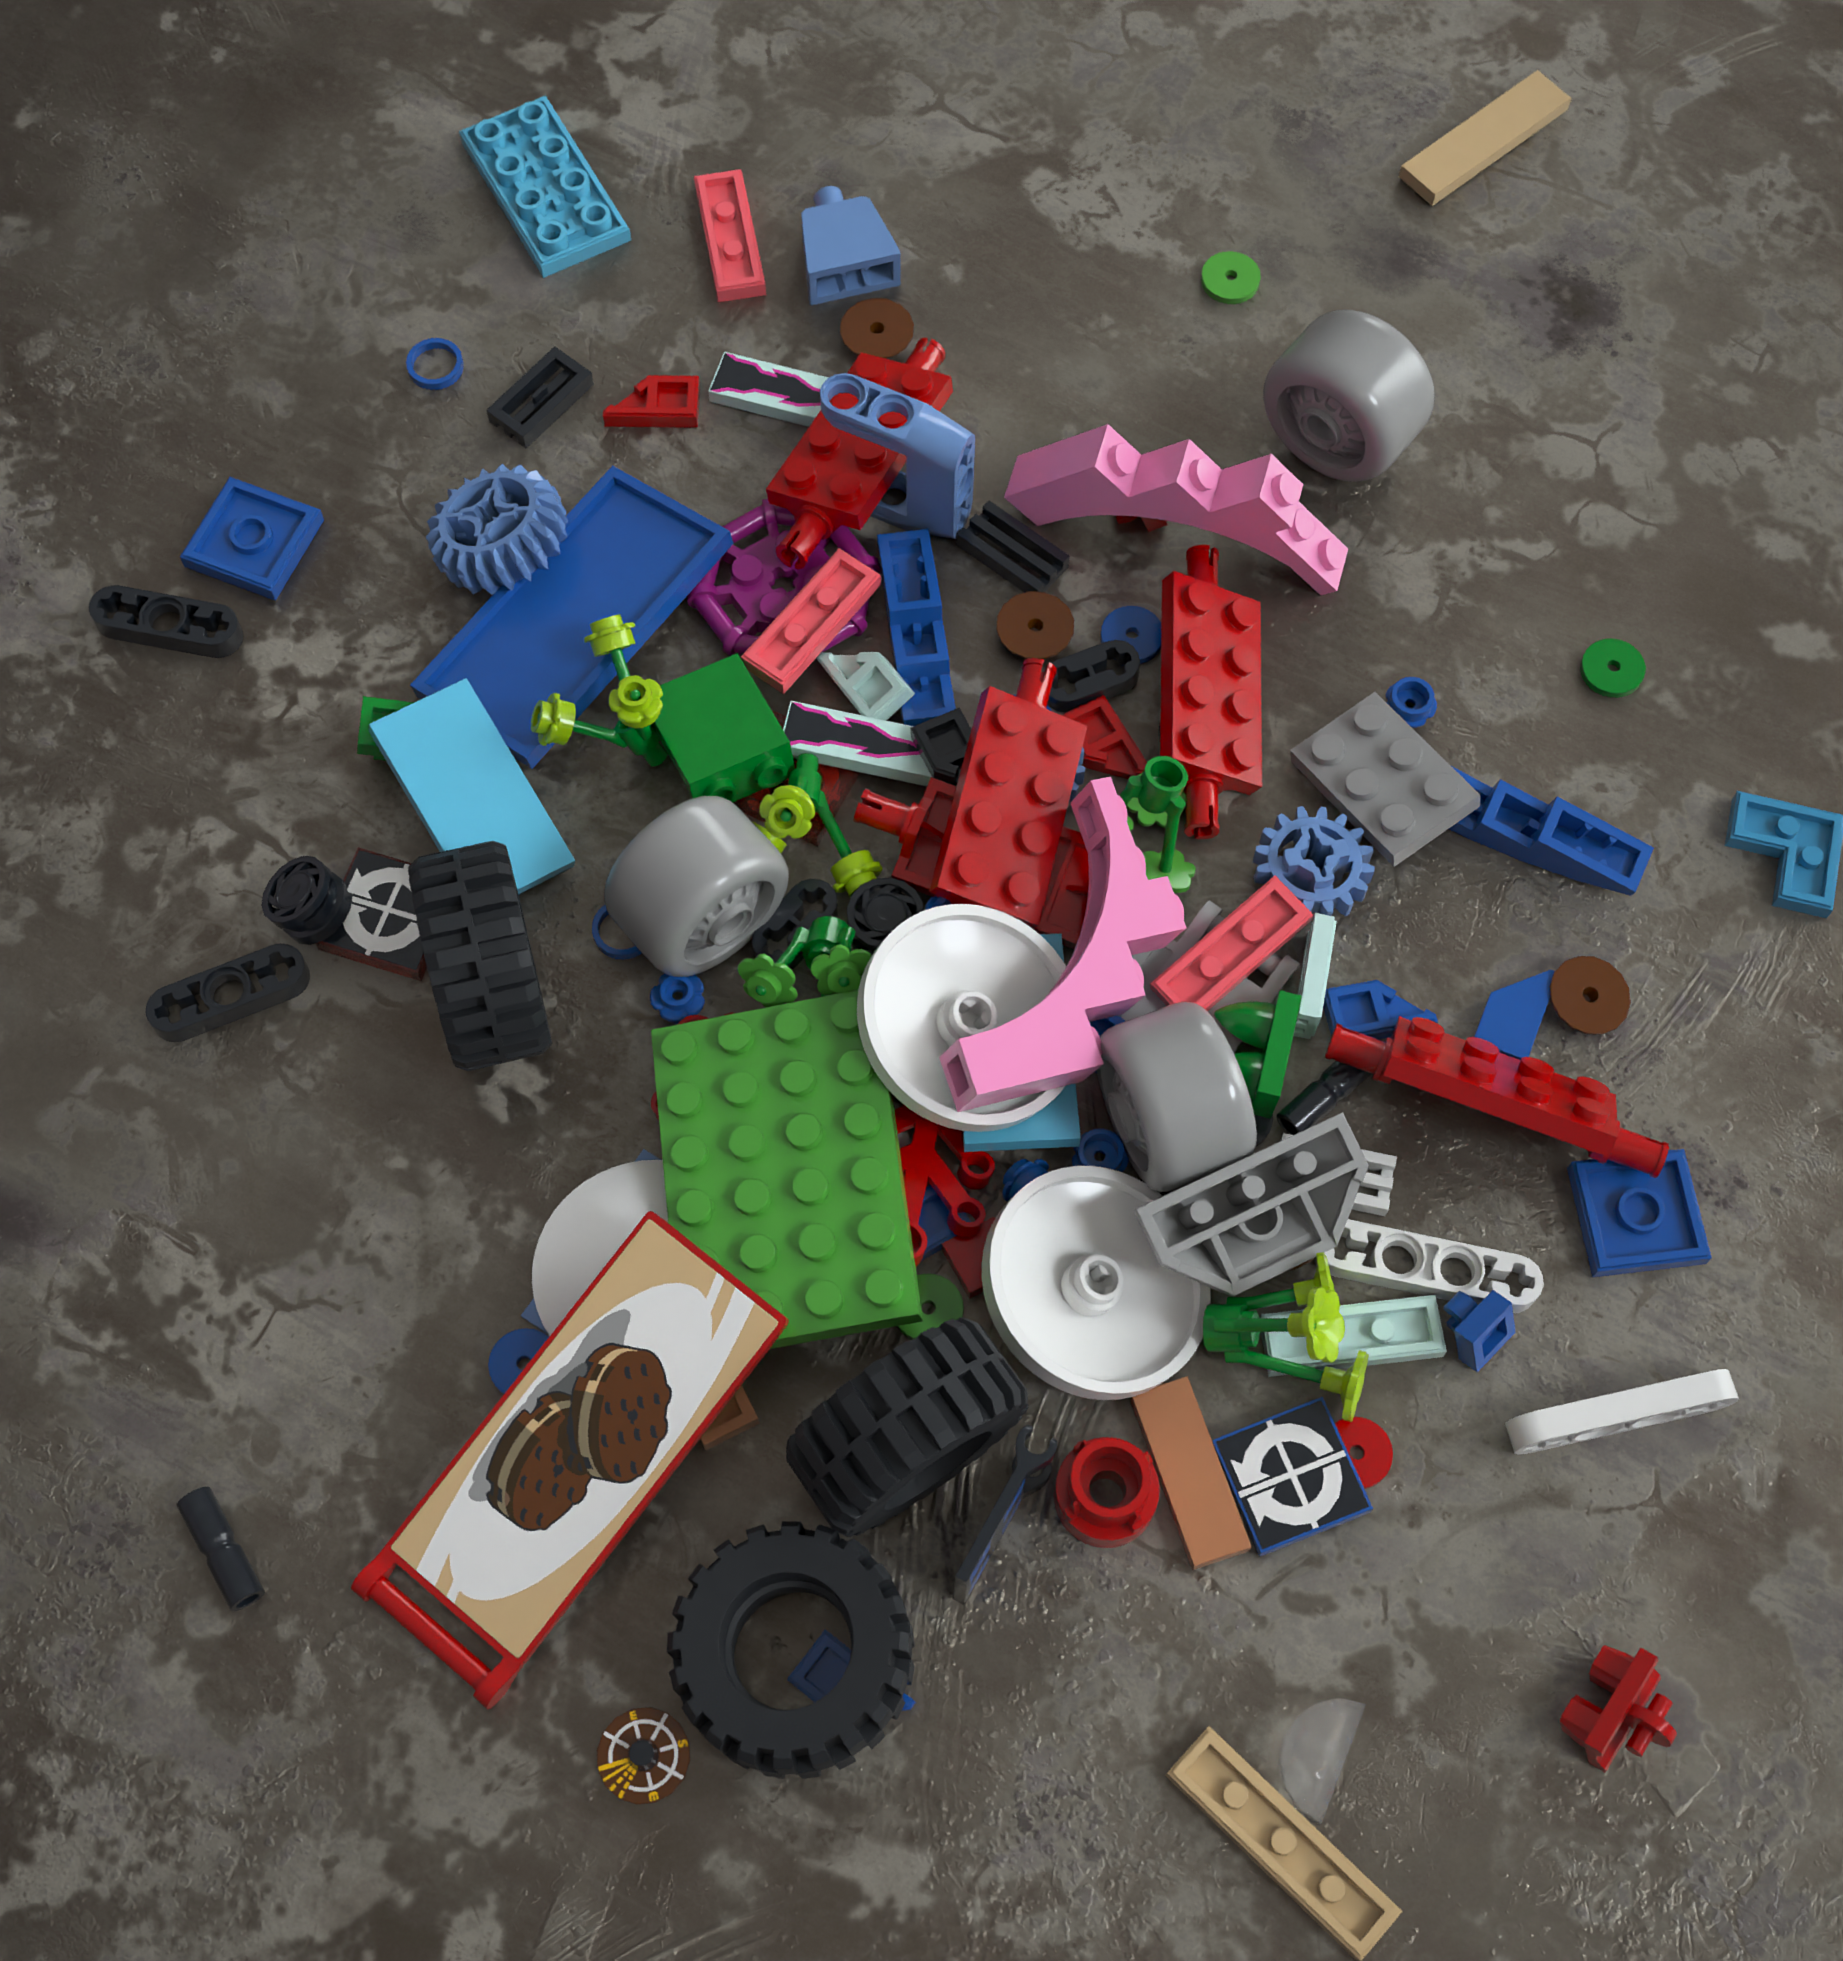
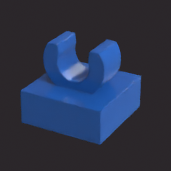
(1480, 1328)

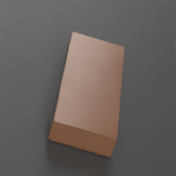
(1190, 1473)

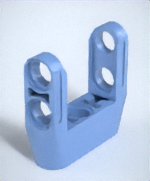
(936, 451)

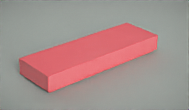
(729, 236)
(811, 621)
(1234, 947)

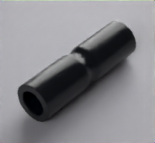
(1320, 1097)
(216, 1541)

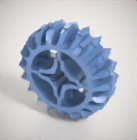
(497, 529)

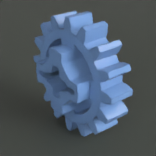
(1326, 848)

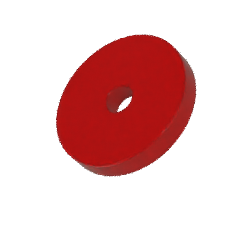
(1374, 1445)

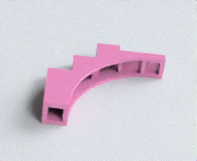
(1180, 484)
(1102, 980)

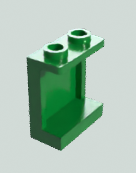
(722, 732)

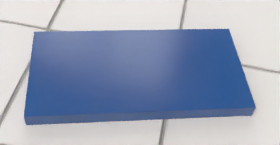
(623, 556)

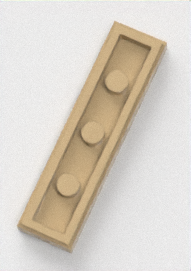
(1484, 137)
(1284, 1844)

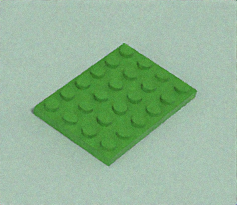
(789, 1164)

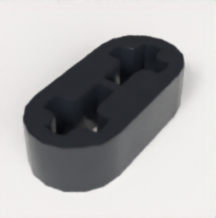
(1091, 675)
(790, 912)

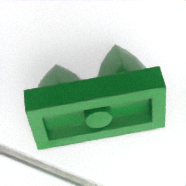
(1272, 1030)

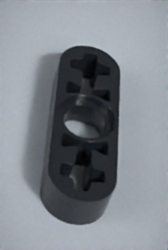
(149, 605)
(205, 983)

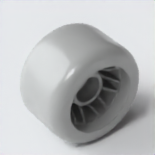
(1349, 395)
(695, 885)
(1176, 1096)

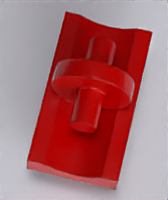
(1605, 1730)

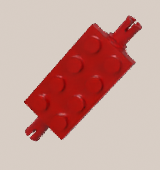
(842, 477)
(1210, 687)
(1010, 800)
(922, 832)
(1501, 1086)

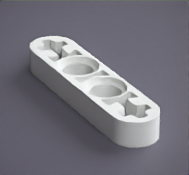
(1427, 1257)
(1621, 1411)

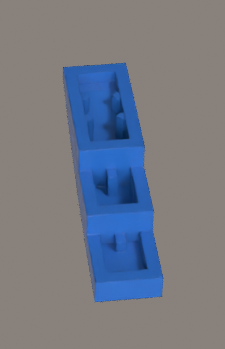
(916, 623)
(1554, 837)

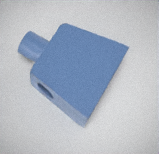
(846, 248)

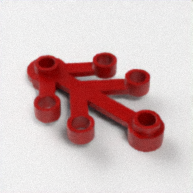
(923, 1164)

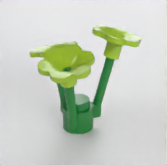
(1234, 1328)

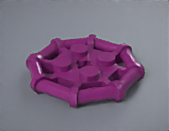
(755, 573)

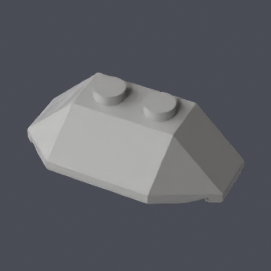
(1260, 1210)

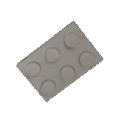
(1385, 778)

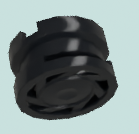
(307, 900)
(878, 909)

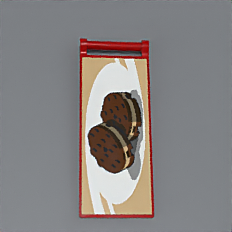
(574, 1451)

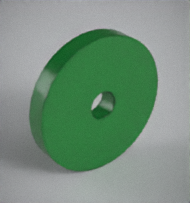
(1612, 683)

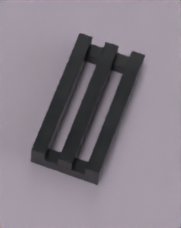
(547, 402)
(1018, 543)

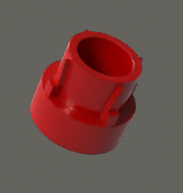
(1110, 1460)

